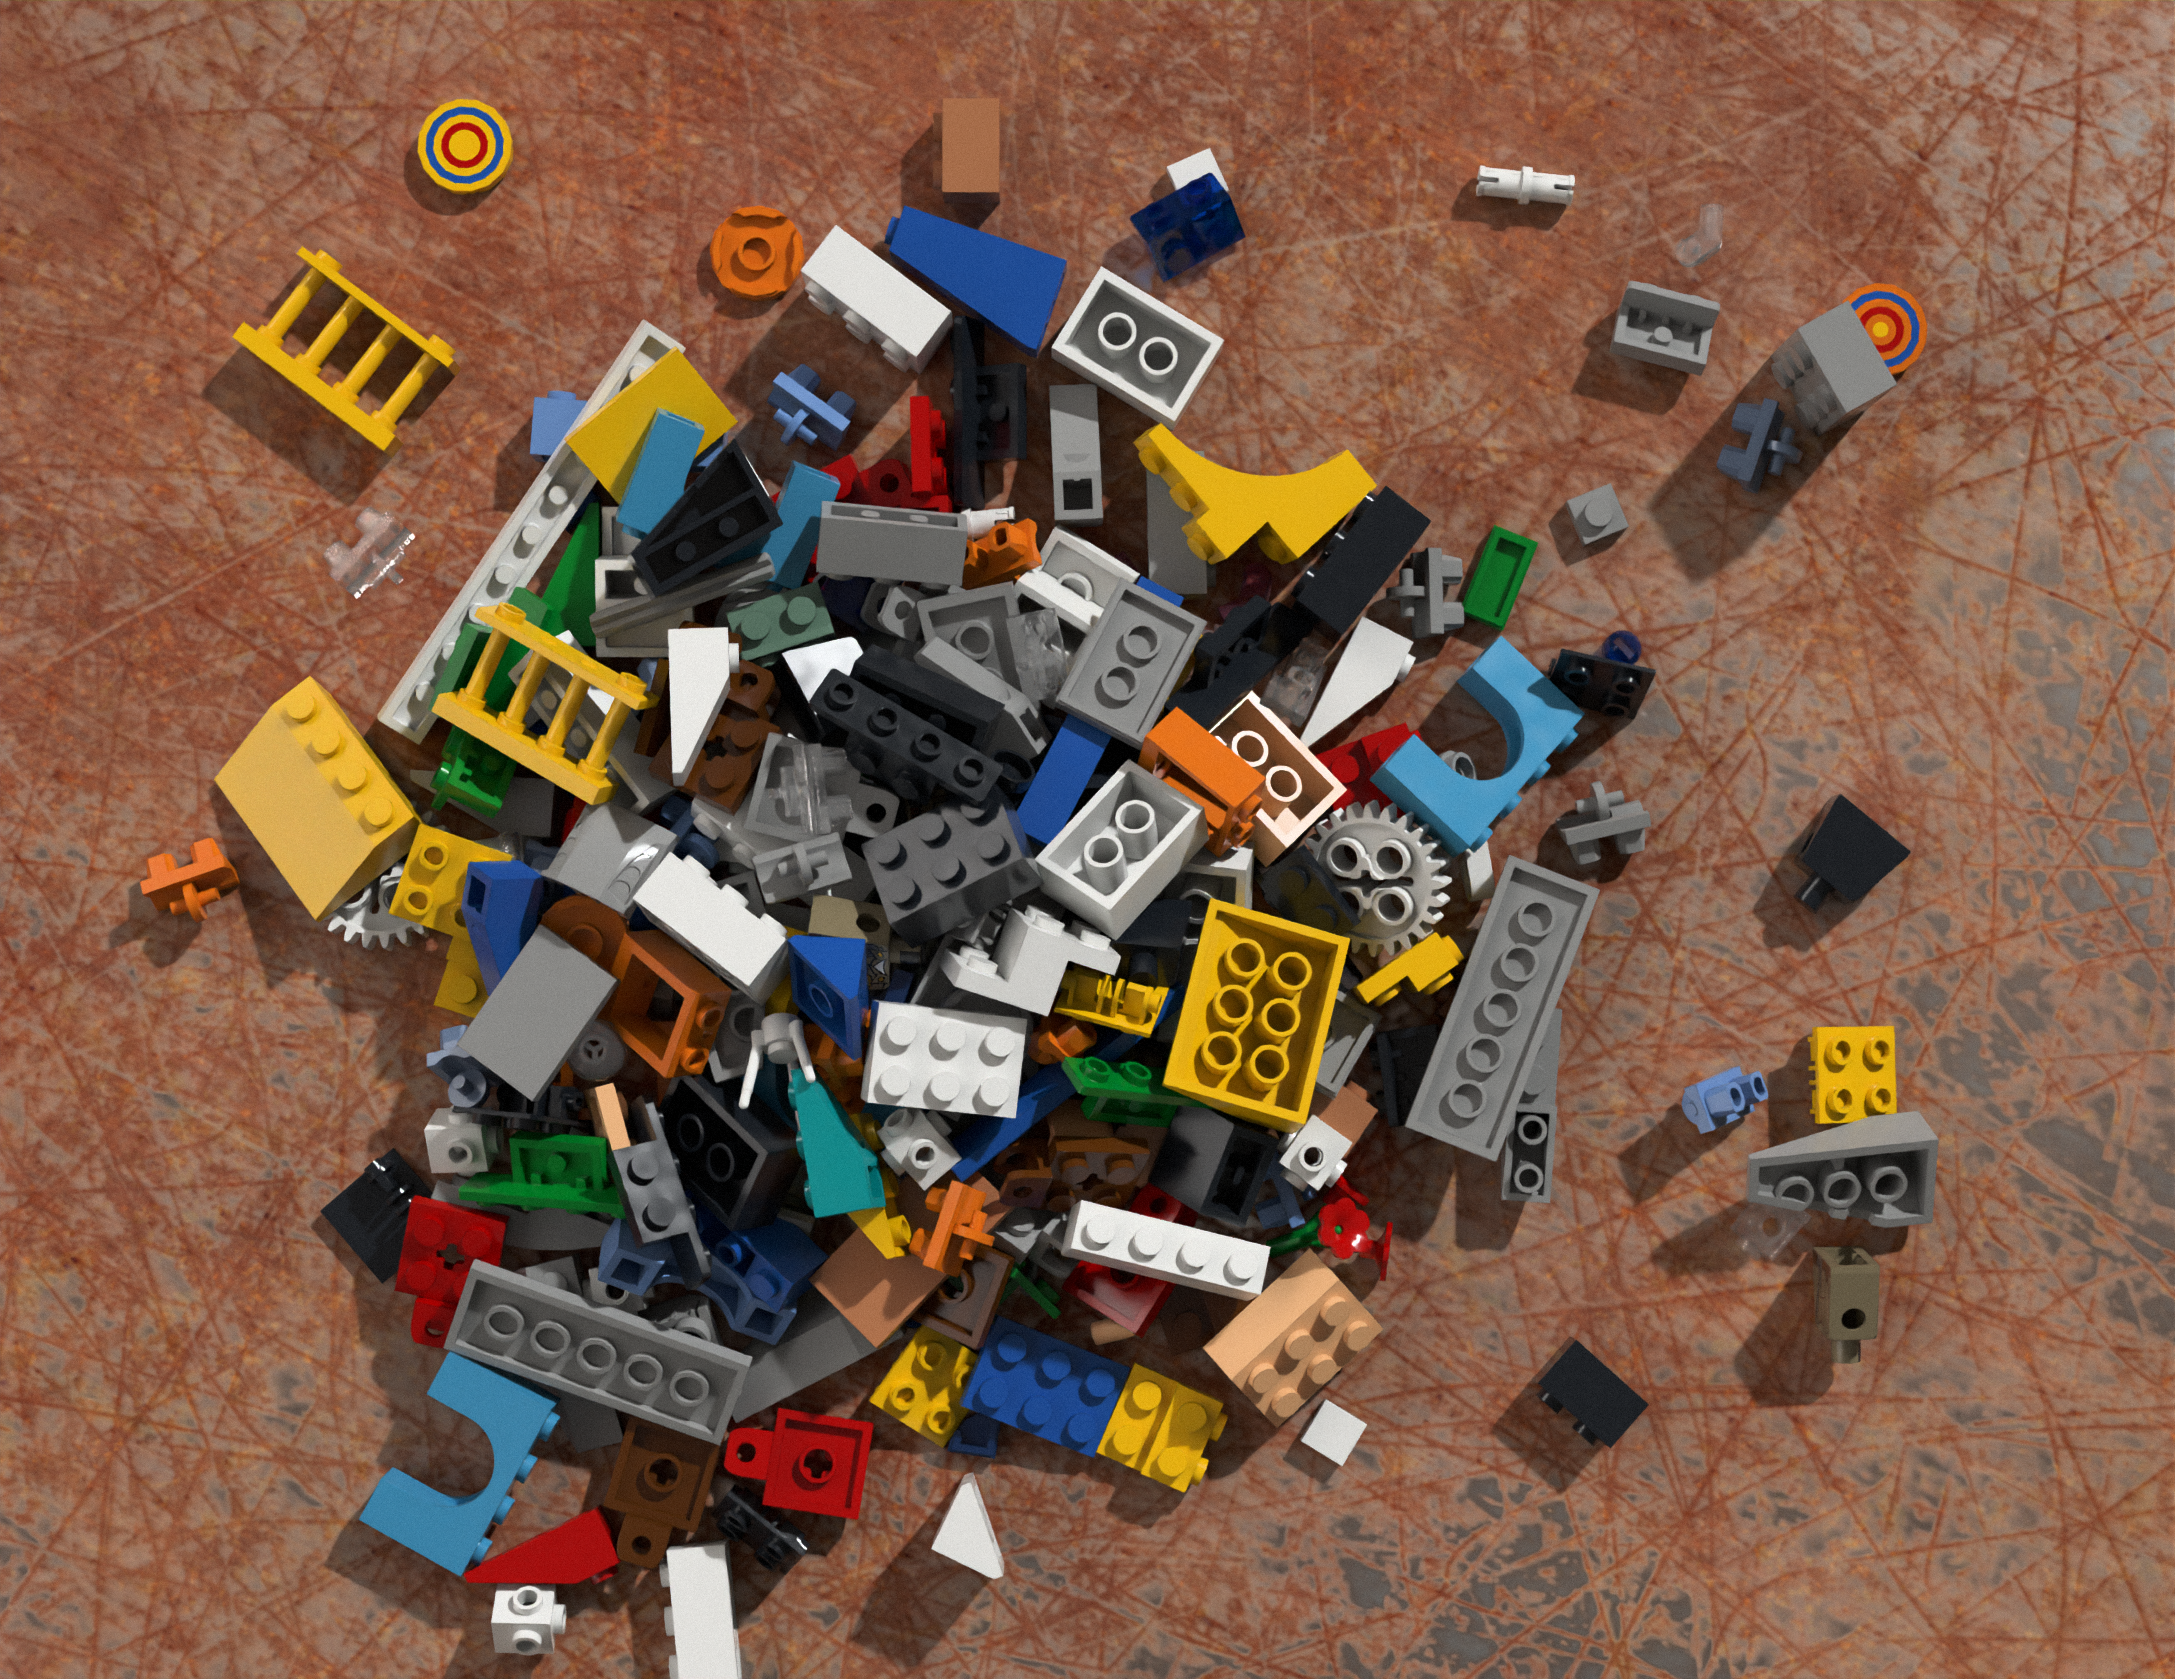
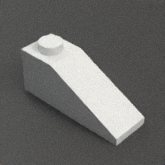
(1361, 675)
(698, 687)

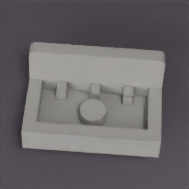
(1664, 327)

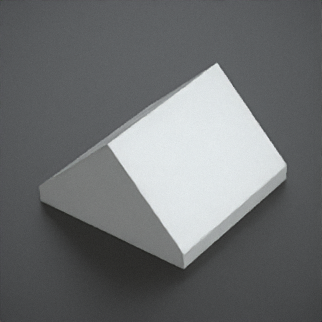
(968, 1533)

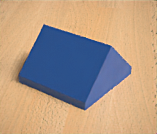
(832, 986)

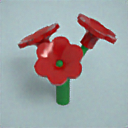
(1340, 1229)

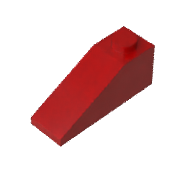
(560, 1555)

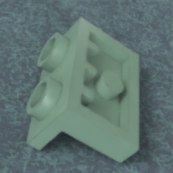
(781, 624)

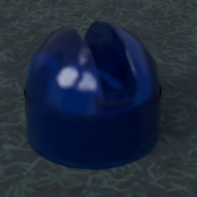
(1613, 652)

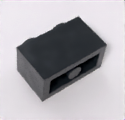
(1589, 1393)

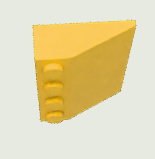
(318, 799)
(1256, 1016)

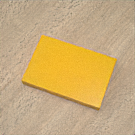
(616, 432)

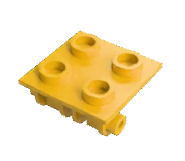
(435, 880)
(1118, 1005)
(1852, 1073)
(927, 1385)

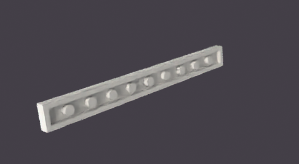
(520, 544)

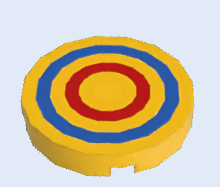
(465, 146)

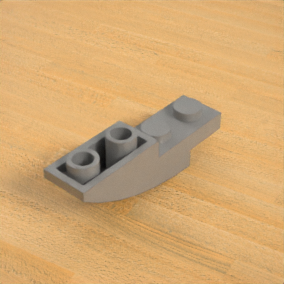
(1531, 1136)
(536, 1229)

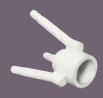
(783, 1042)

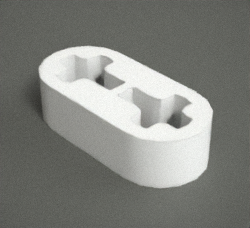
(1477, 874)

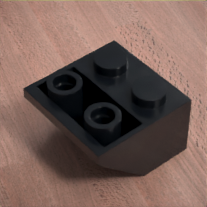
(1214, 1162)

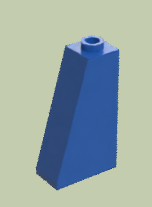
(982, 274)

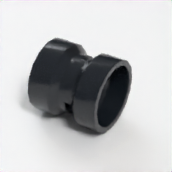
(1016, 774)

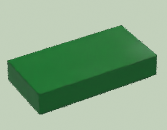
(1498, 578)

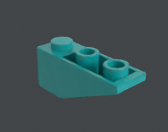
(838, 1159)

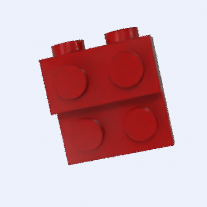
(1359, 760)

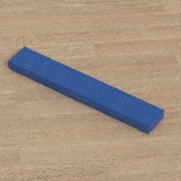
(1069, 765)
(1044, 1094)

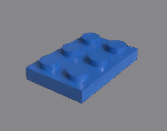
(1044, 1385)

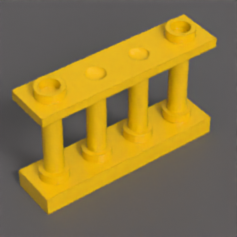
(305, 368)
(508, 730)

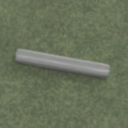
(682, 596)

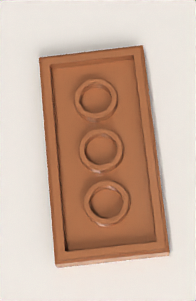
(883, 1292)

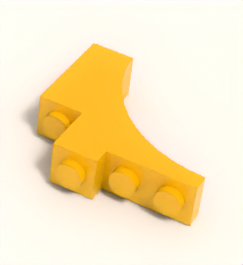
(1232, 506)

